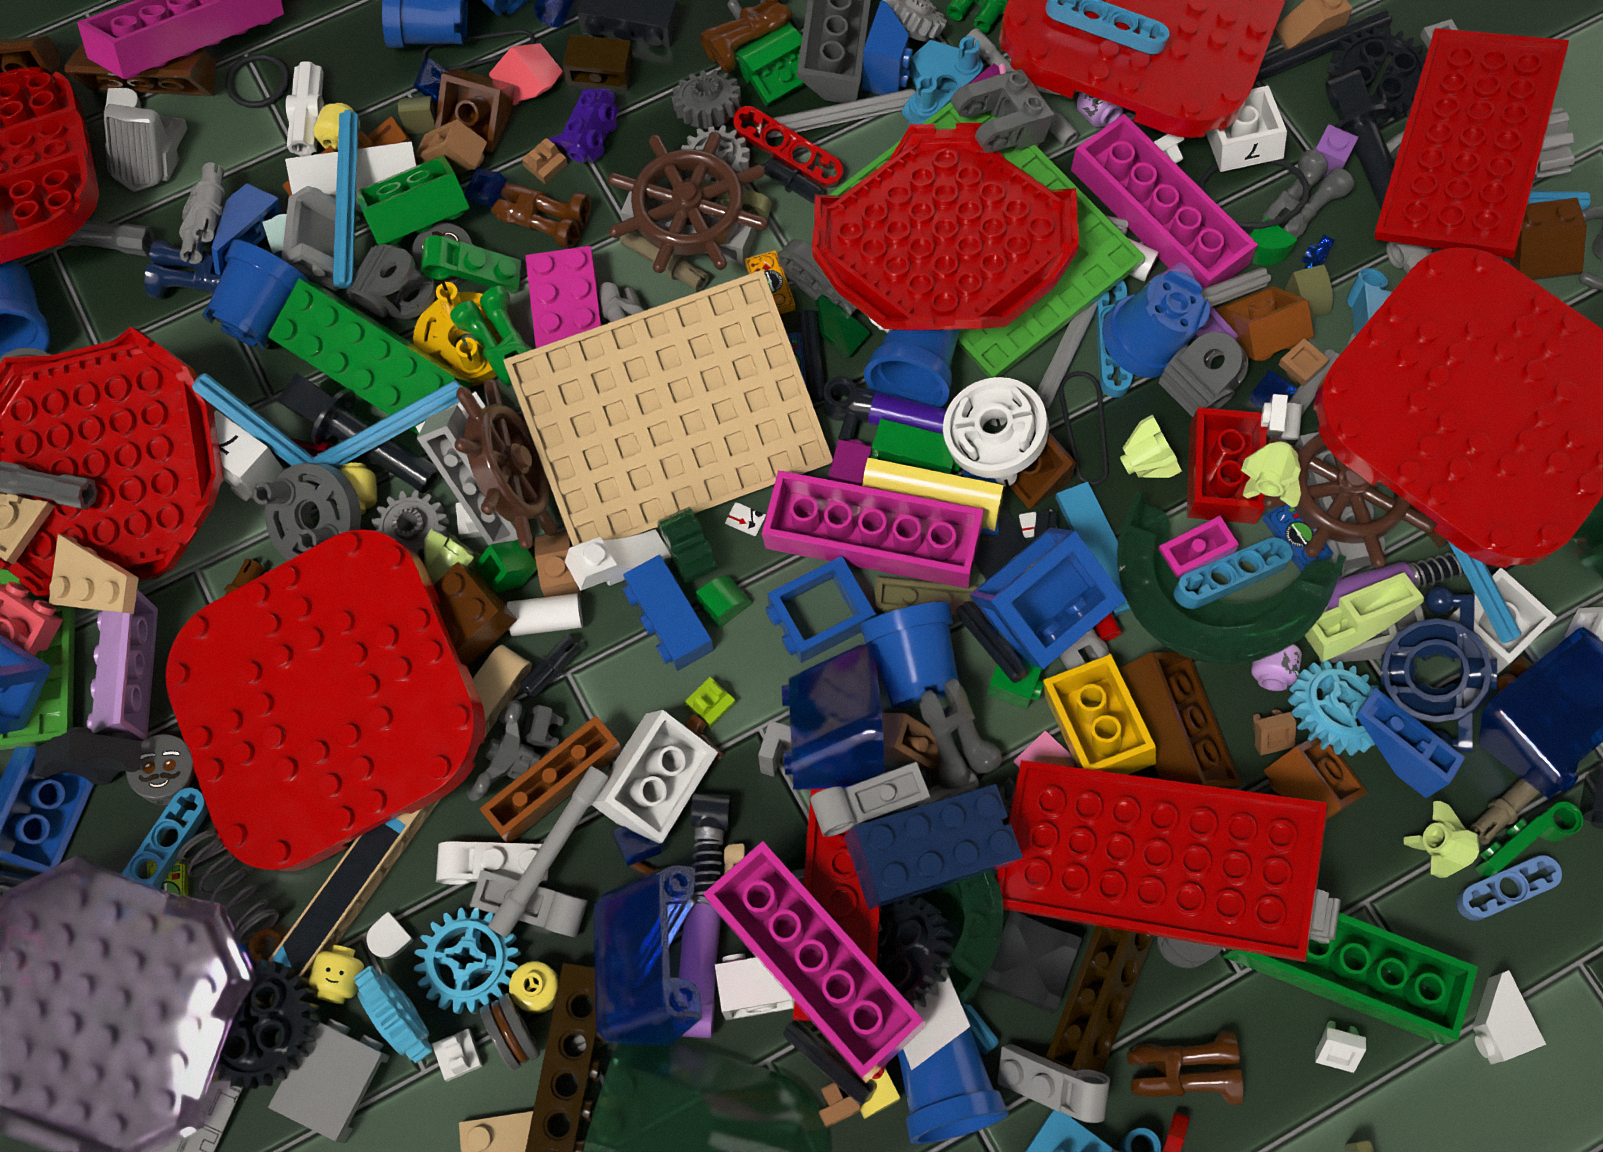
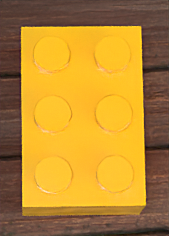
(1100, 718)

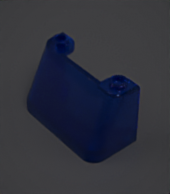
(1550, 715)
(835, 722)
(632, 962)

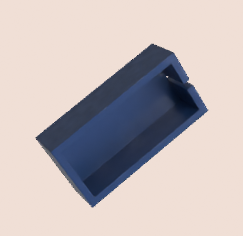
(932, 846)

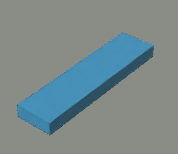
(1090, 523)

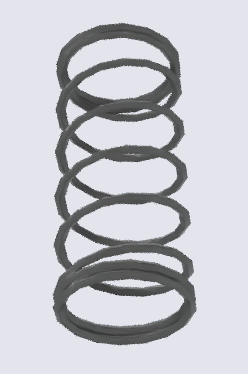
(207, 851)

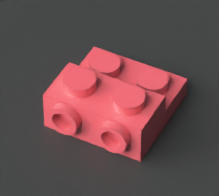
(26, 621)

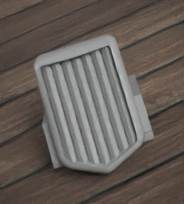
(141, 145)

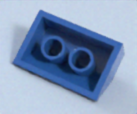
(38, 812)

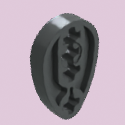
(802, 269)

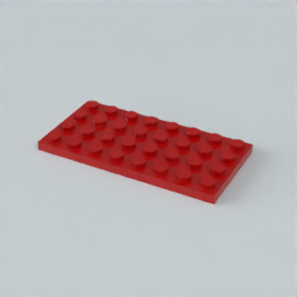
(1472, 141)
(1166, 858)

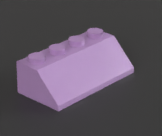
(124, 671)

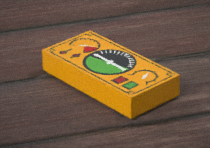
(775, 277)

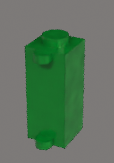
(912, 447)

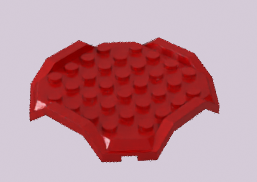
(945, 235)
(131, 425)

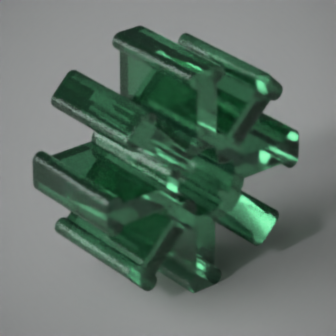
(687, 545)

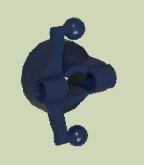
(1447, 640)

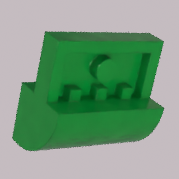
(772, 63)

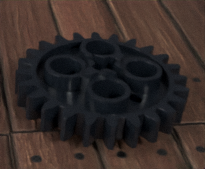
(1399, 82)
(913, 948)
(259, 1024)

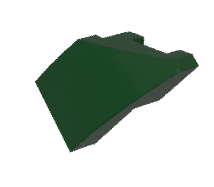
(839, 327)

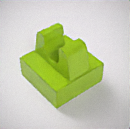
(710, 702)

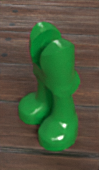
(495, 307)

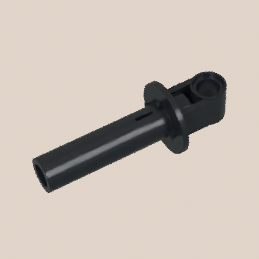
(1362, 119)
(335, 418)

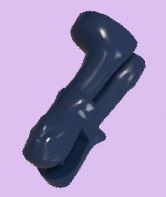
(161, 276)

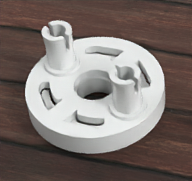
(999, 452)

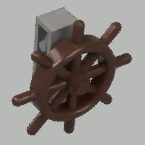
(683, 218)
(490, 466)
(1340, 509)

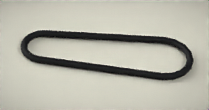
(477, 37)
(1101, 422)

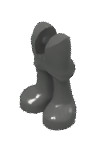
(1334, 186)
(978, 753)

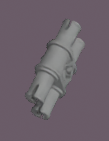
(202, 213)

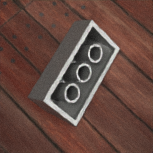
(833, 47)

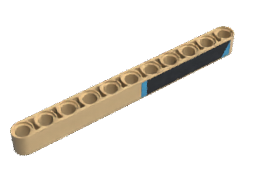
(378, 850)

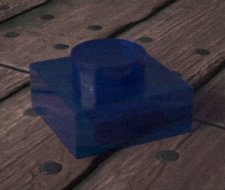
(429, 79)
(485, 187)
(1317, 254)
(1271, 385)
(634, 846)

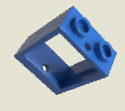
(850, 591)

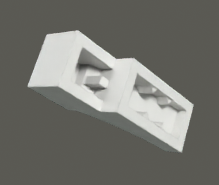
(609, 559)

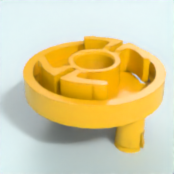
(443, 334)

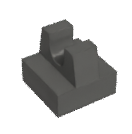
(535, 727)

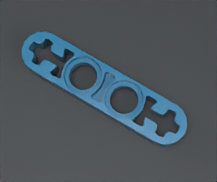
(1105, 27)
(1106, 363)
(1235, 575)
(167, 856)

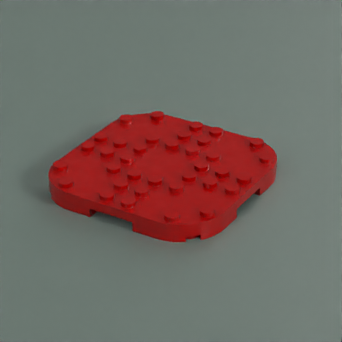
(1182, 91)
(44, 163)
(1474, 406)
(323, 701)

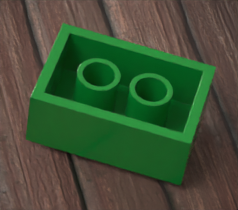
(412, 201)

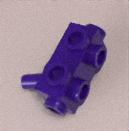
(588, 125)

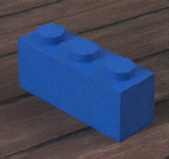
(666, 613)

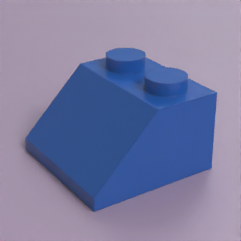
(886, 54)

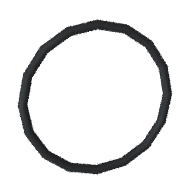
(1259, 225)

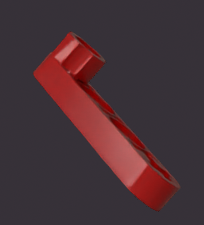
(785, 151)

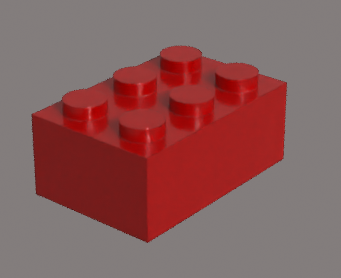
(1216, 455)

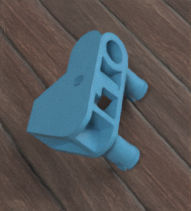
(937, 74)

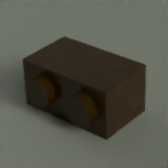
(598, 62)

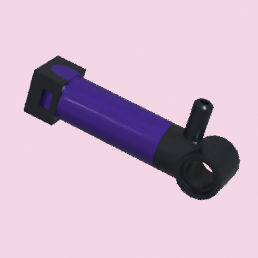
(871, 406)

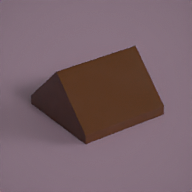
(1045, 475)

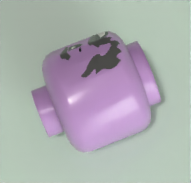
(1097, 111)
(1278, 670)

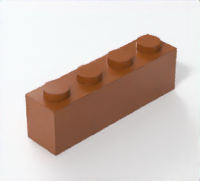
(550, 780)

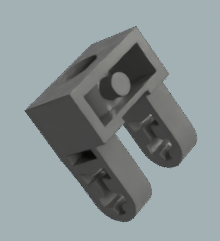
(1017, 104)

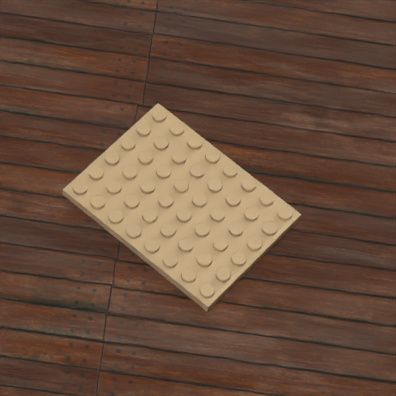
(668, 410)

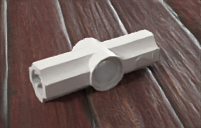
(304, 108)

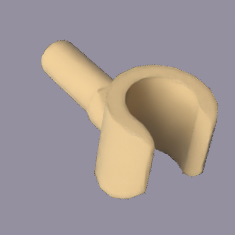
(732, 855)

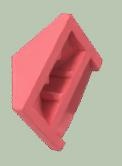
(528, 69)

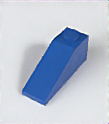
(242, 221)
(1408, 745)

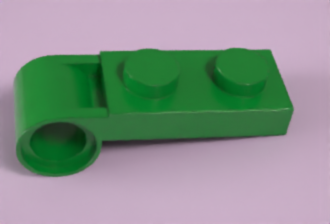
(450, 257)
(1523, 833)

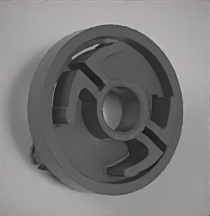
(290, 502)

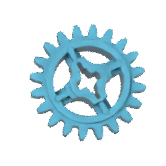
(1335, 712)
(465, 976)
(393, 1014)

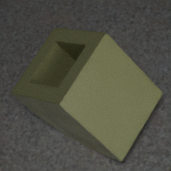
(417, 114)
(1315, 287)

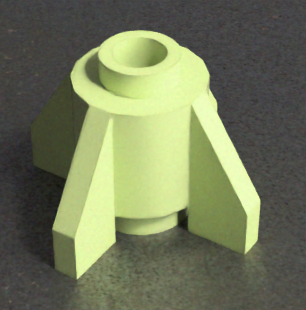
(1149, 452)
(1274, 473)
(444, 552)
(1451, 843)

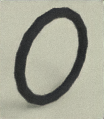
(257, 104)

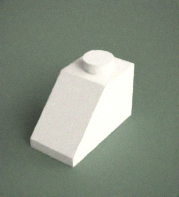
(1504, 1021)

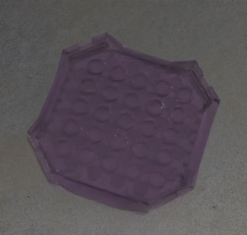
(111, 1009)

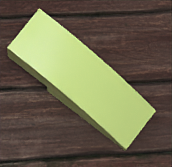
(1363, 615)

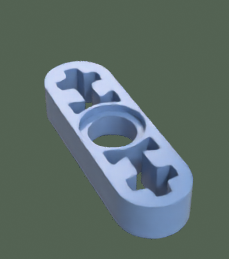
(1524, 893)

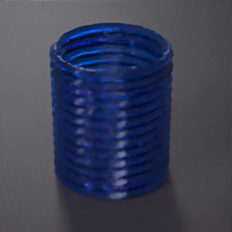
(553, 12)

